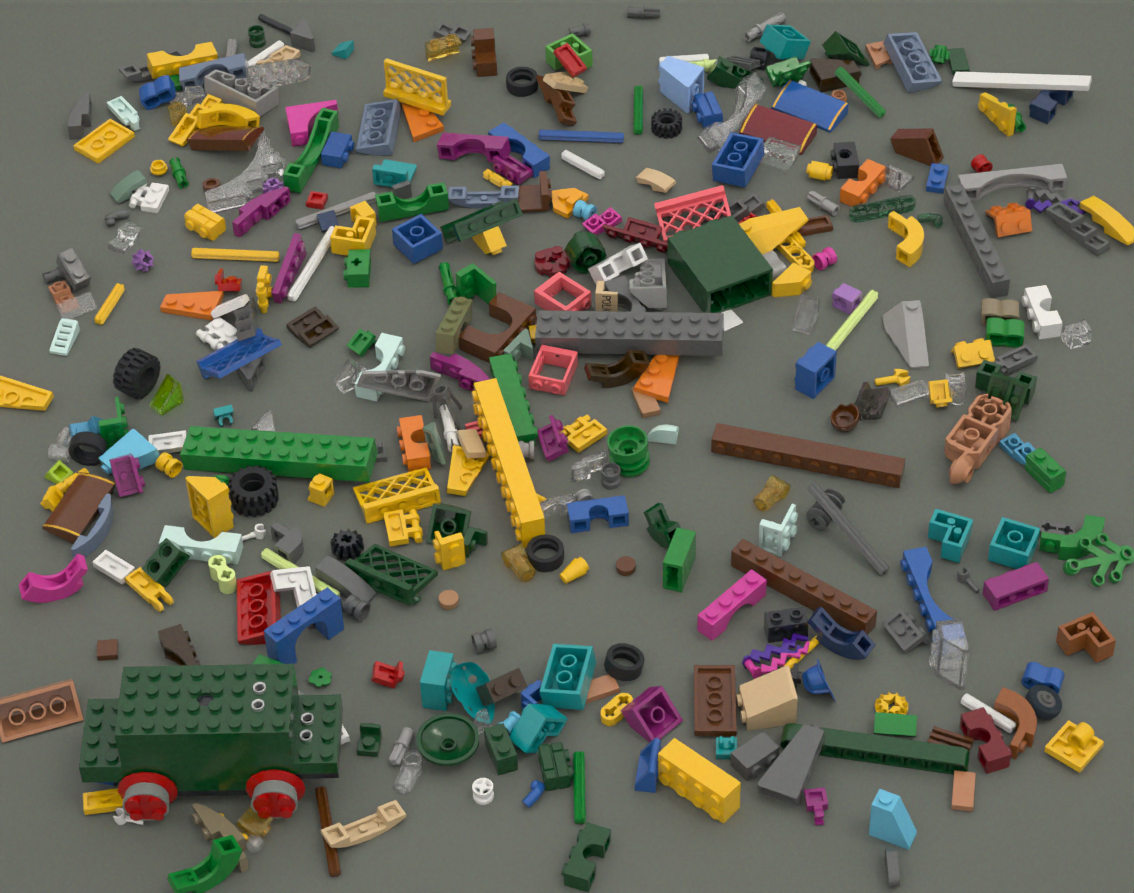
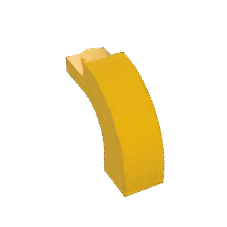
(227, 115)
(910, 229)

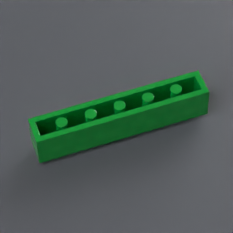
(509, 382)

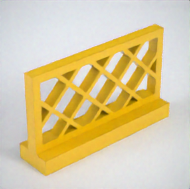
(414, 96)
(414, 498)

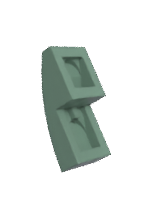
(124, 188)

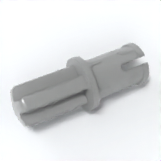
(823, 203)
(401, 746)

